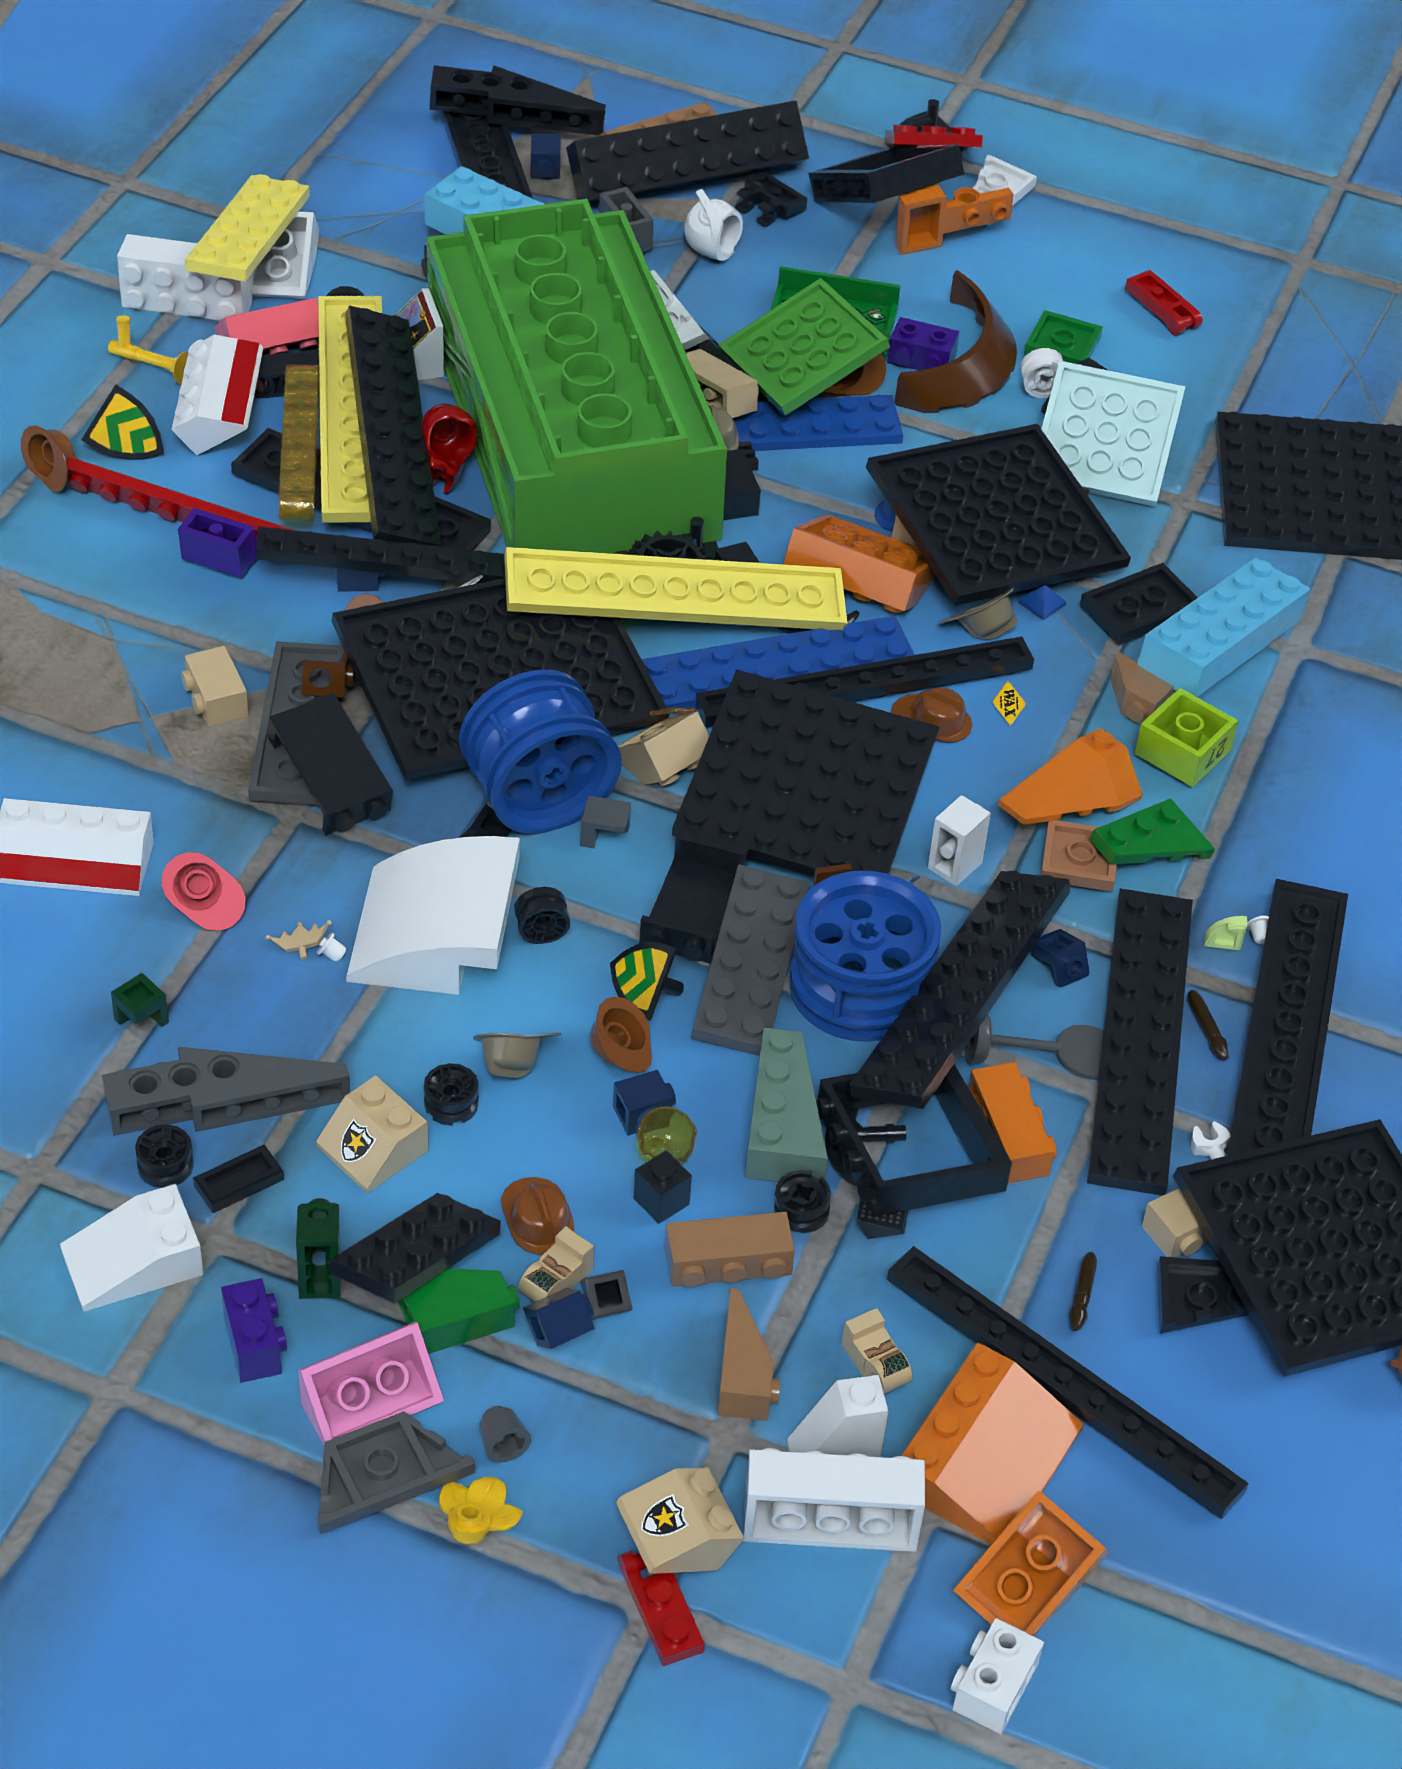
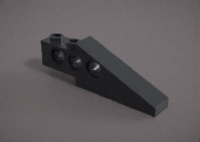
(514, 100)

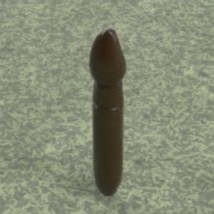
(1217, 1043)
(1078, 1312)

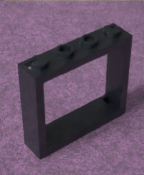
(886, 173)
(984, 1177)

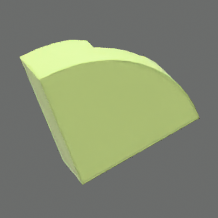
(1226, 933)

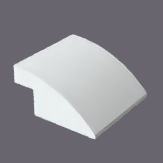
(435, 914)

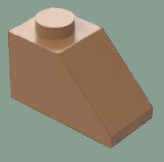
(1137, 689)

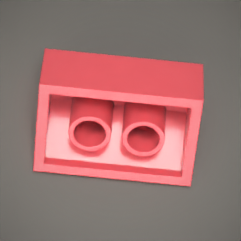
(276, 326)

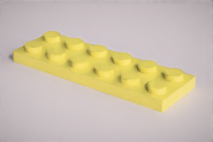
(247, 228)

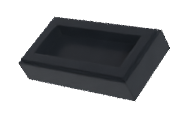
(238, 1178)

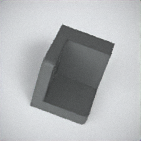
(603, 815)

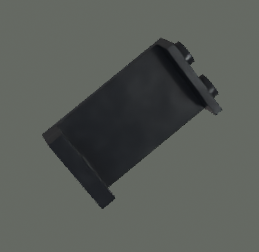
(332, 762)
(694, 895)

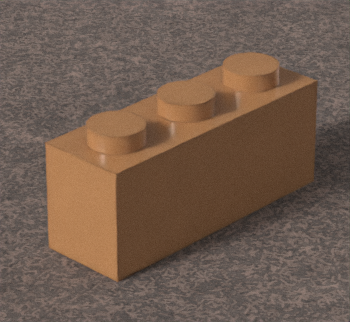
(729, 1249)

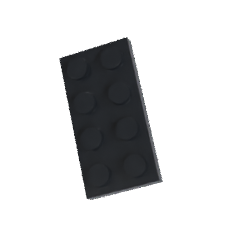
(415, 1247)

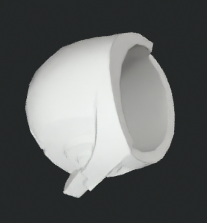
(713, 227)

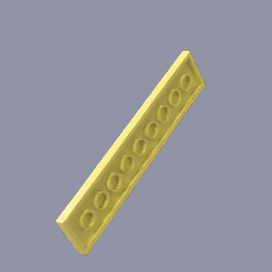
(342, 465)
(674, 589)

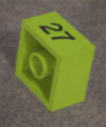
(1186, 737)

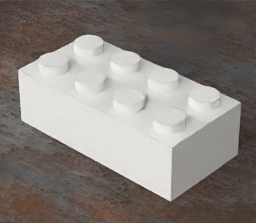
(156, 280)
(834, 1500)

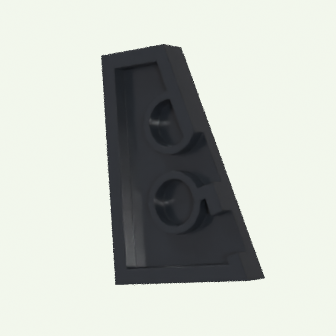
(1195, 1293)

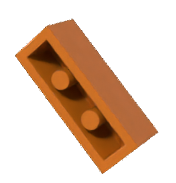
(1017, 1123)

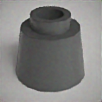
(503, 1434)

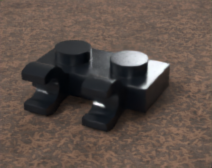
(773, 196)

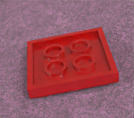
(933, 136)

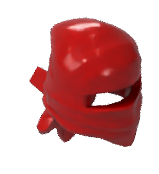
(450, 439)

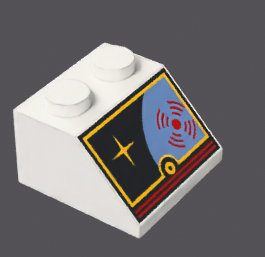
(425, 334)

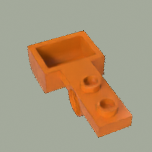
(927, 215)

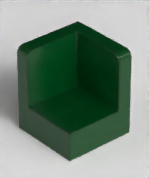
(138, 1000)

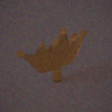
(674, 711)

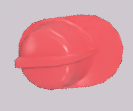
(203, 891)

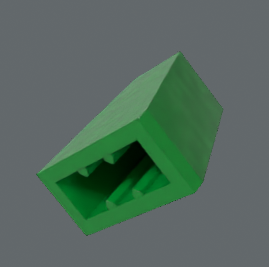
(460, 1307)

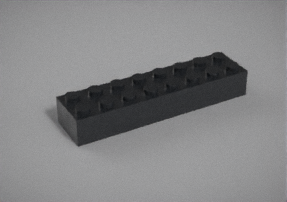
(689, 152)

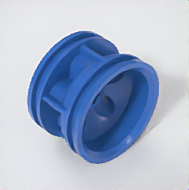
(552, 780)
(869, 919)

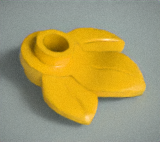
(477, 1509)

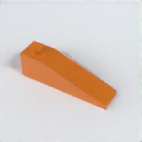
(1082, 777)

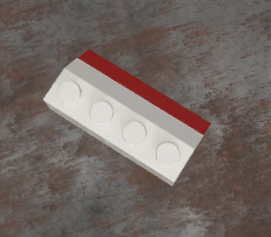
(216, 391)
(74, 846)

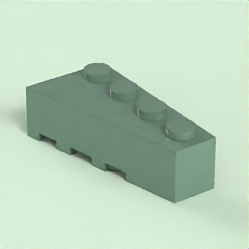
(785, 1112)

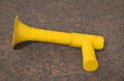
(125, 349)

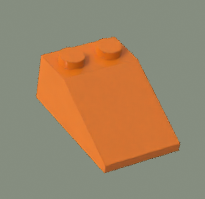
(1032, 1567)

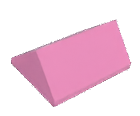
(369, 1383)

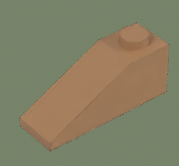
(747, 1366)

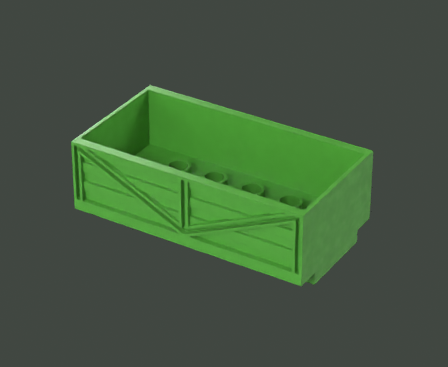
(574, 381)

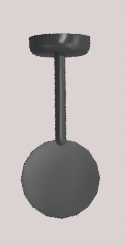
(1076, 1047)

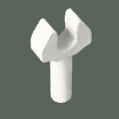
(1213, 1148)

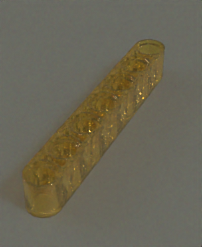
(299, 443)

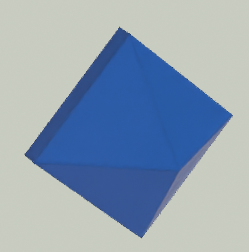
(1042, 601)

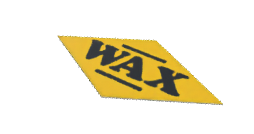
(1009, 703)

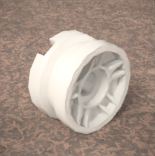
(1039, 371)

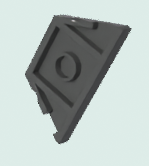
(383, 1468)

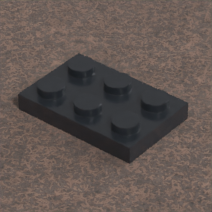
(1137, 602)

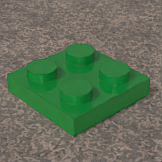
(1068, 336)

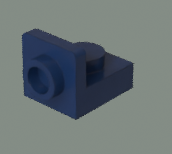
(1064, 954)

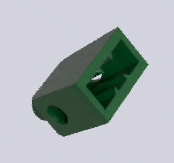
(317, 1231)

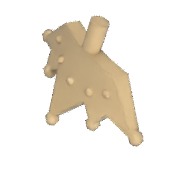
(300, 939)

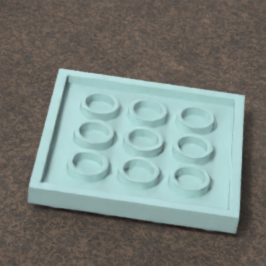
(1113, 430)

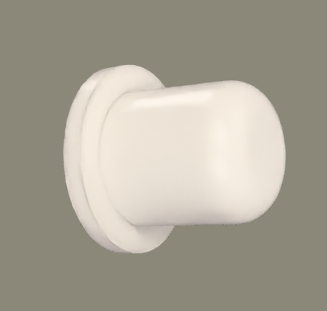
(1258, 928)
(331, 948)

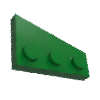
(1151, 833)

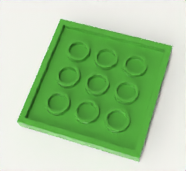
(804, 346)

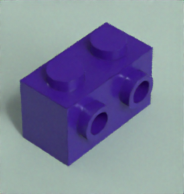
(921, 345)
(217, 542)
(252, 1330)

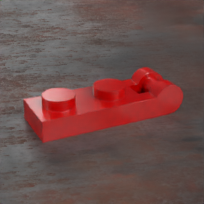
(1164, 302)
(662, 1611)

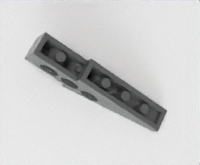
(219, 1089)

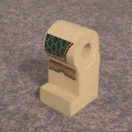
(559, 1267)
(875, 1351)

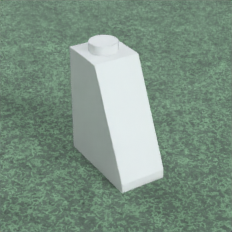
(845, 1420)

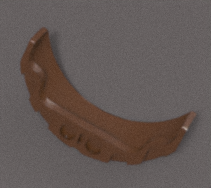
(974, 374)

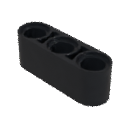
(273, 368)

